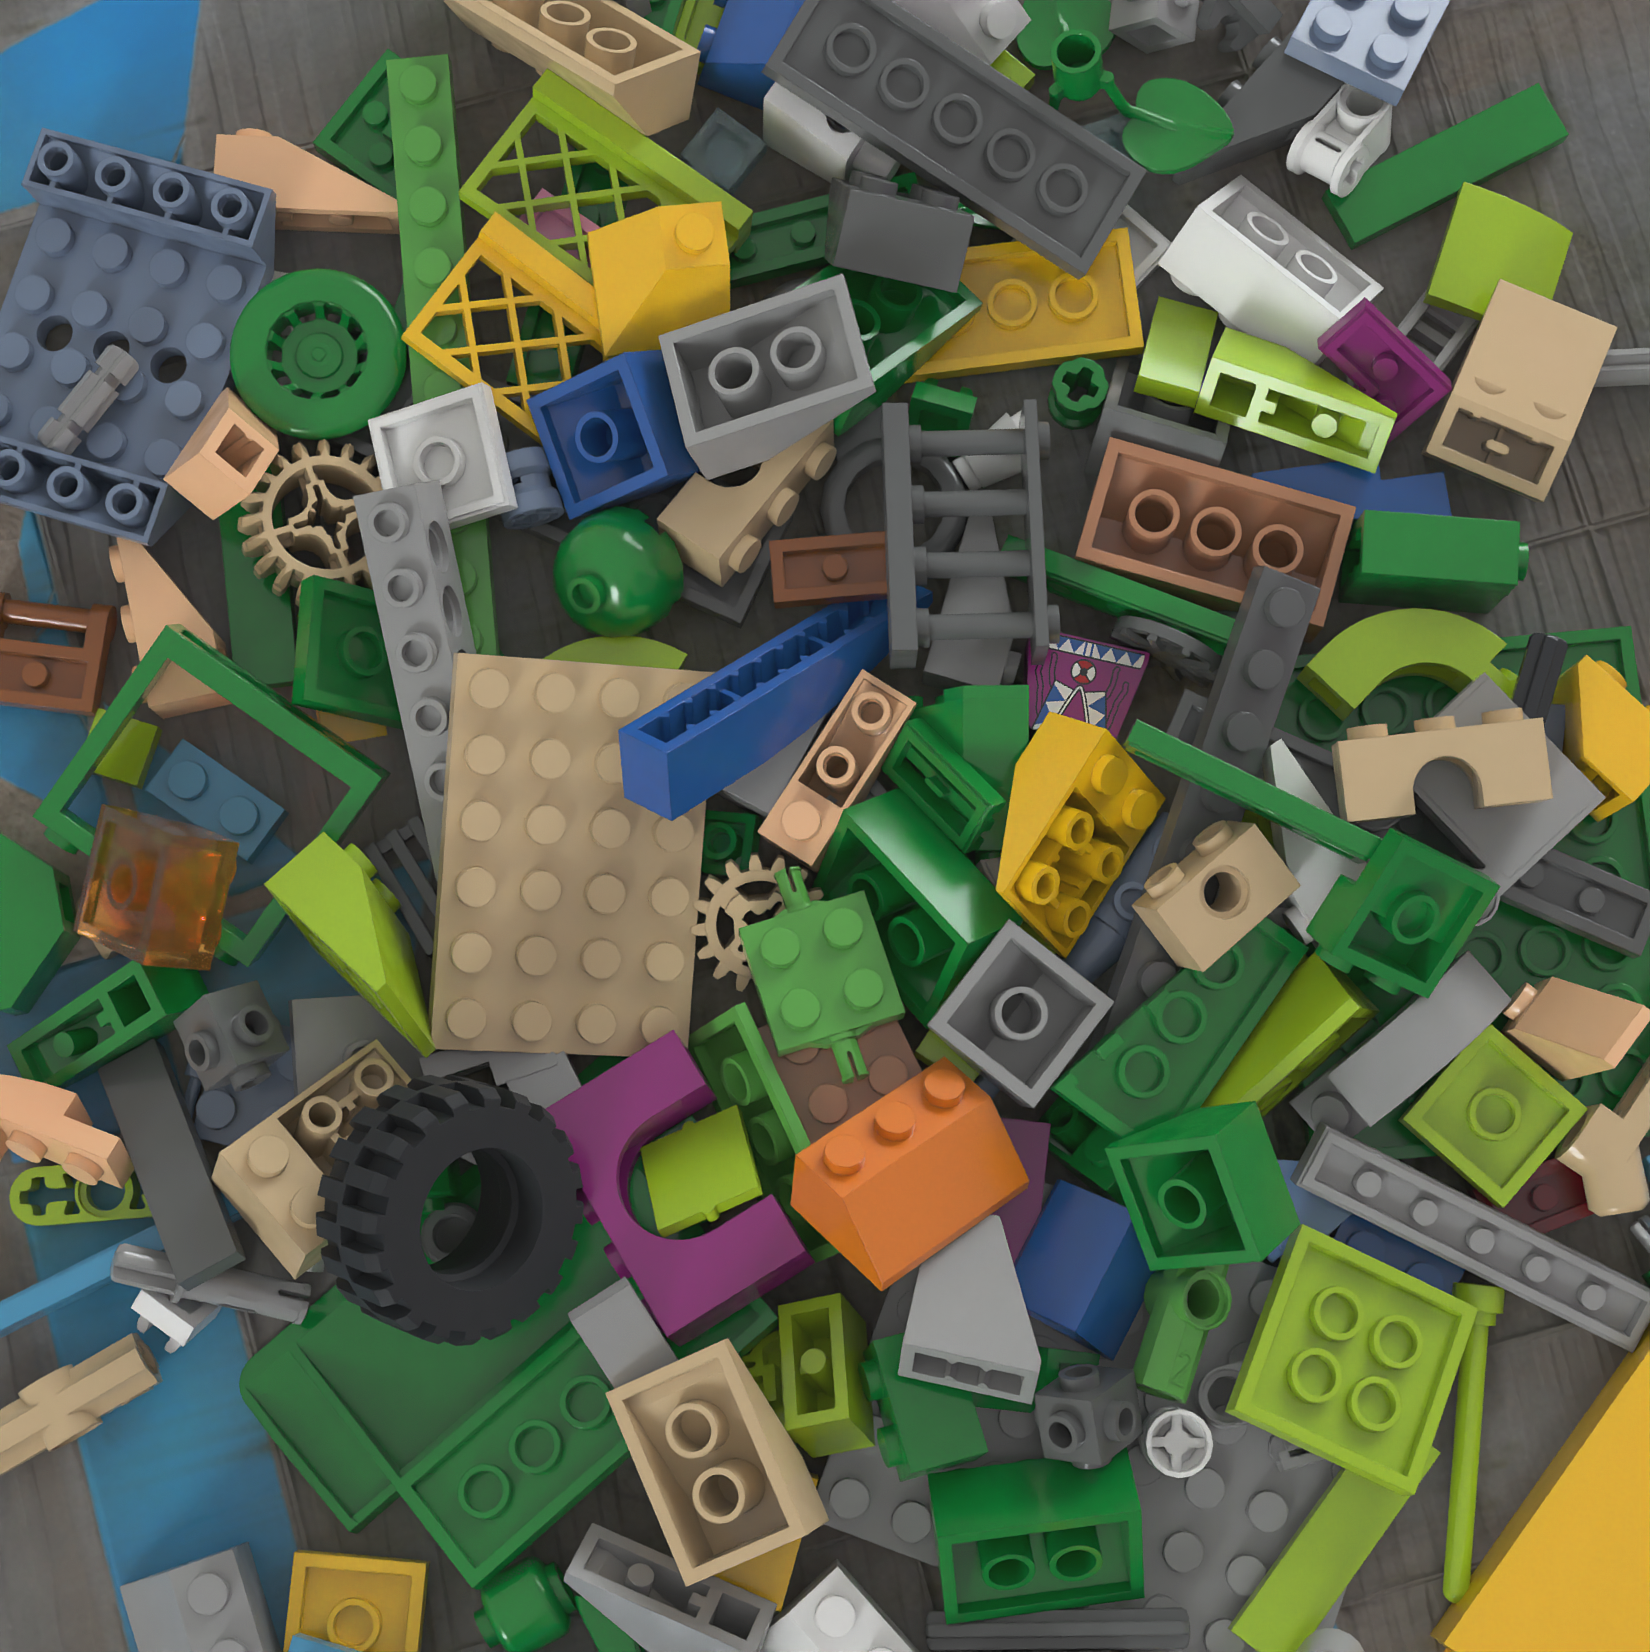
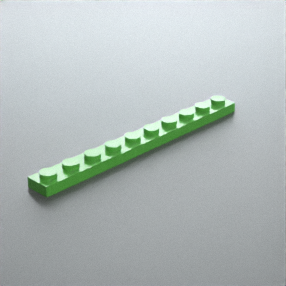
(430, 249)

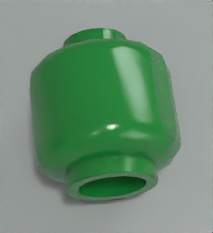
(526, 1606)

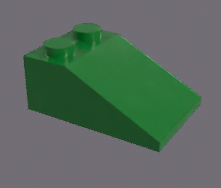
(899, 329)

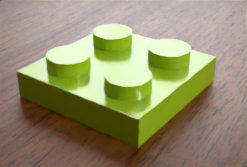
(1493, 1115)

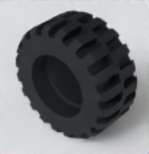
(380, 1195)

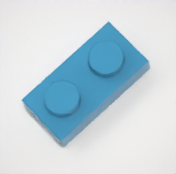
(217, 799)

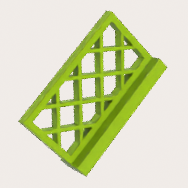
(603, 140)

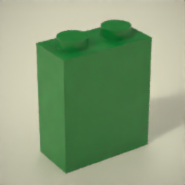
(1431, 561)

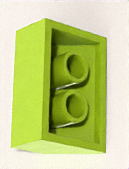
(1295, 1036)

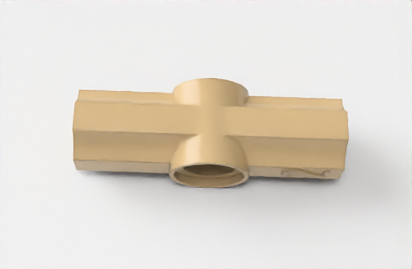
(74, 1400)

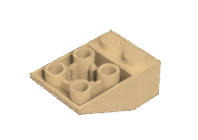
(1520, 391)
(279, 1163)

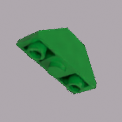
(34, 925)

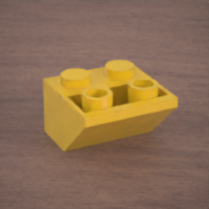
(1605, 733)

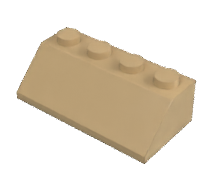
(599, 50)

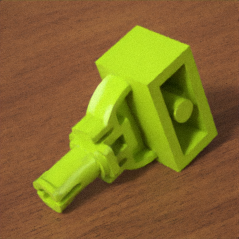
(813, 1375)

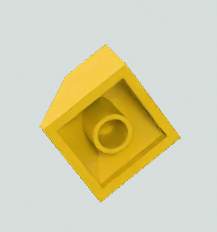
(658, 274)

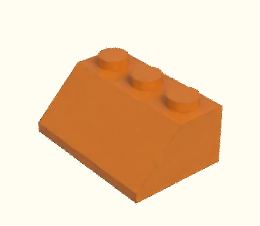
(908, 1173)

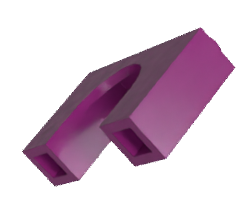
(685, 1281)

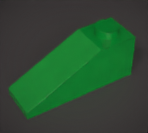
(106, 1023)

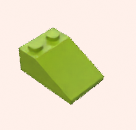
(356, 931)

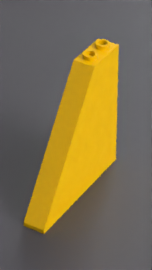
(1578, 1547)

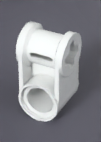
(1342, 139)

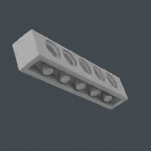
(421, 625)

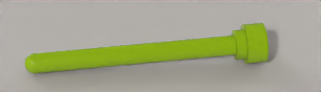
(1468, 1437)

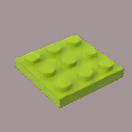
(1352, 1360)

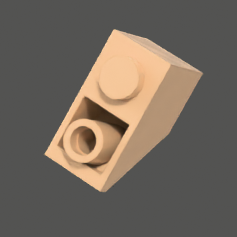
(224, 456)

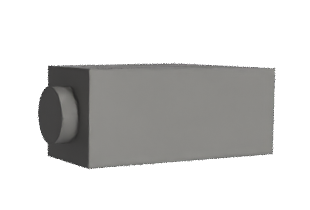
(972, 1320)

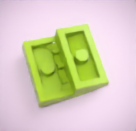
(1492, 241)

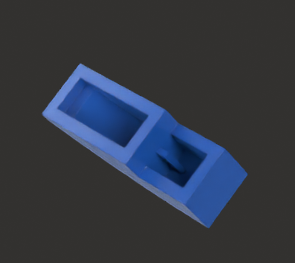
(1365, 489)

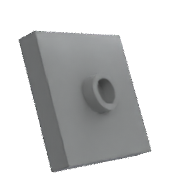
(335, 1029)

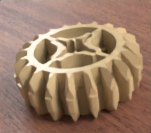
(299, 534)

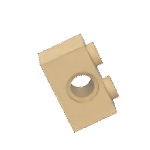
(1251, 887)

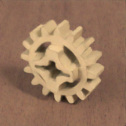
(736, 905)

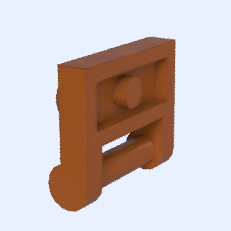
(50, 674)

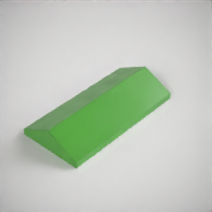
(744, 1075)

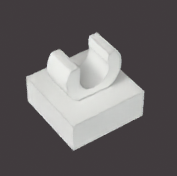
(177, 1320)

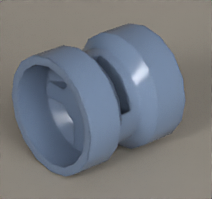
(534, 493)

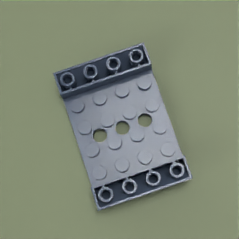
(135, 257)

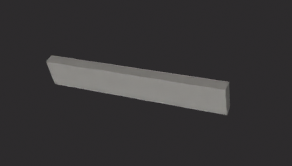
(1474, 1236)

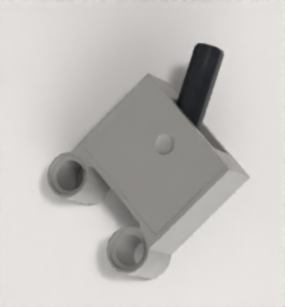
(1514, 837)

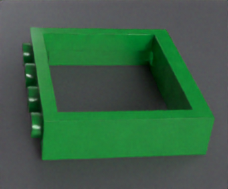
(257, 701)

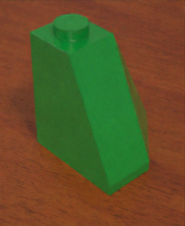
(990, 733)

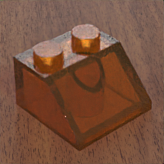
(156, 889)

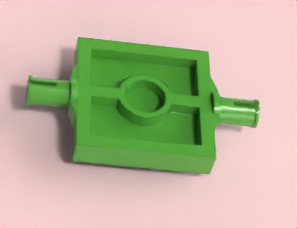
(821, 974)

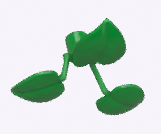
(1172, 119)

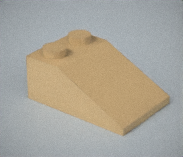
(715, 1462)

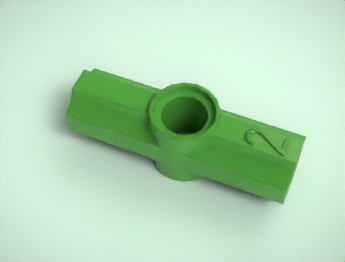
(1179, 1327)

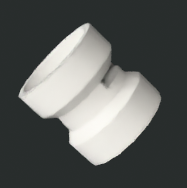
(1187, 1443)

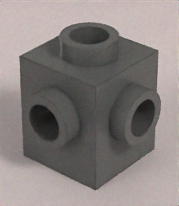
(232, 1037)
(1088, 1414)

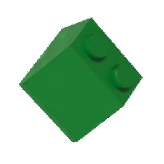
(1204, 1188)

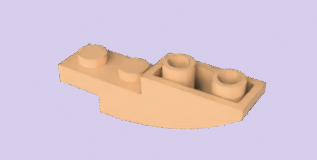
(54, 1125)

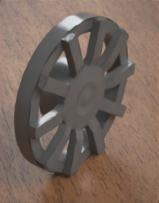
(1168, 649)

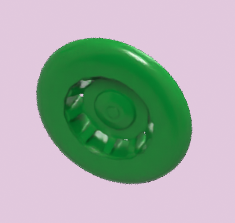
(318, 354)

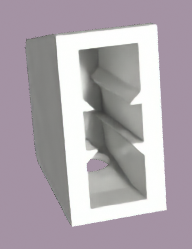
(817, 140)

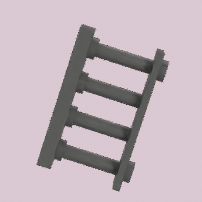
(912, 566)

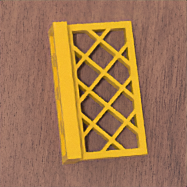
(544, 283)

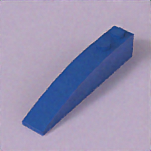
(751, 707)

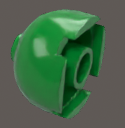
(617, 573)

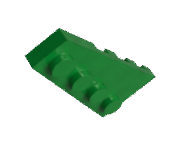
(1181, 1037)

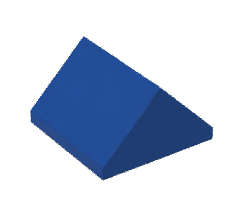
(1083, 1269)

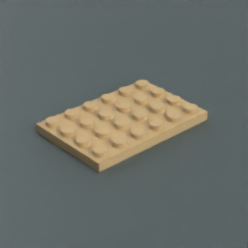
(553, 889)

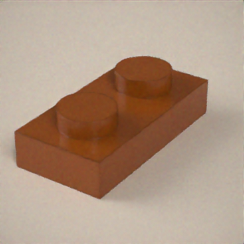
(828, 569)

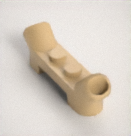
(1607, 1151)

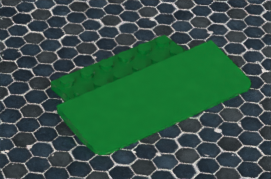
(471, 1436)

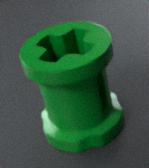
(1067, 377)

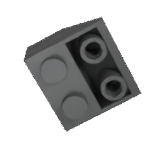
(896, 233)

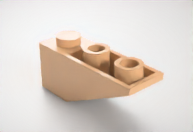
(152, 605)
(839, 764)

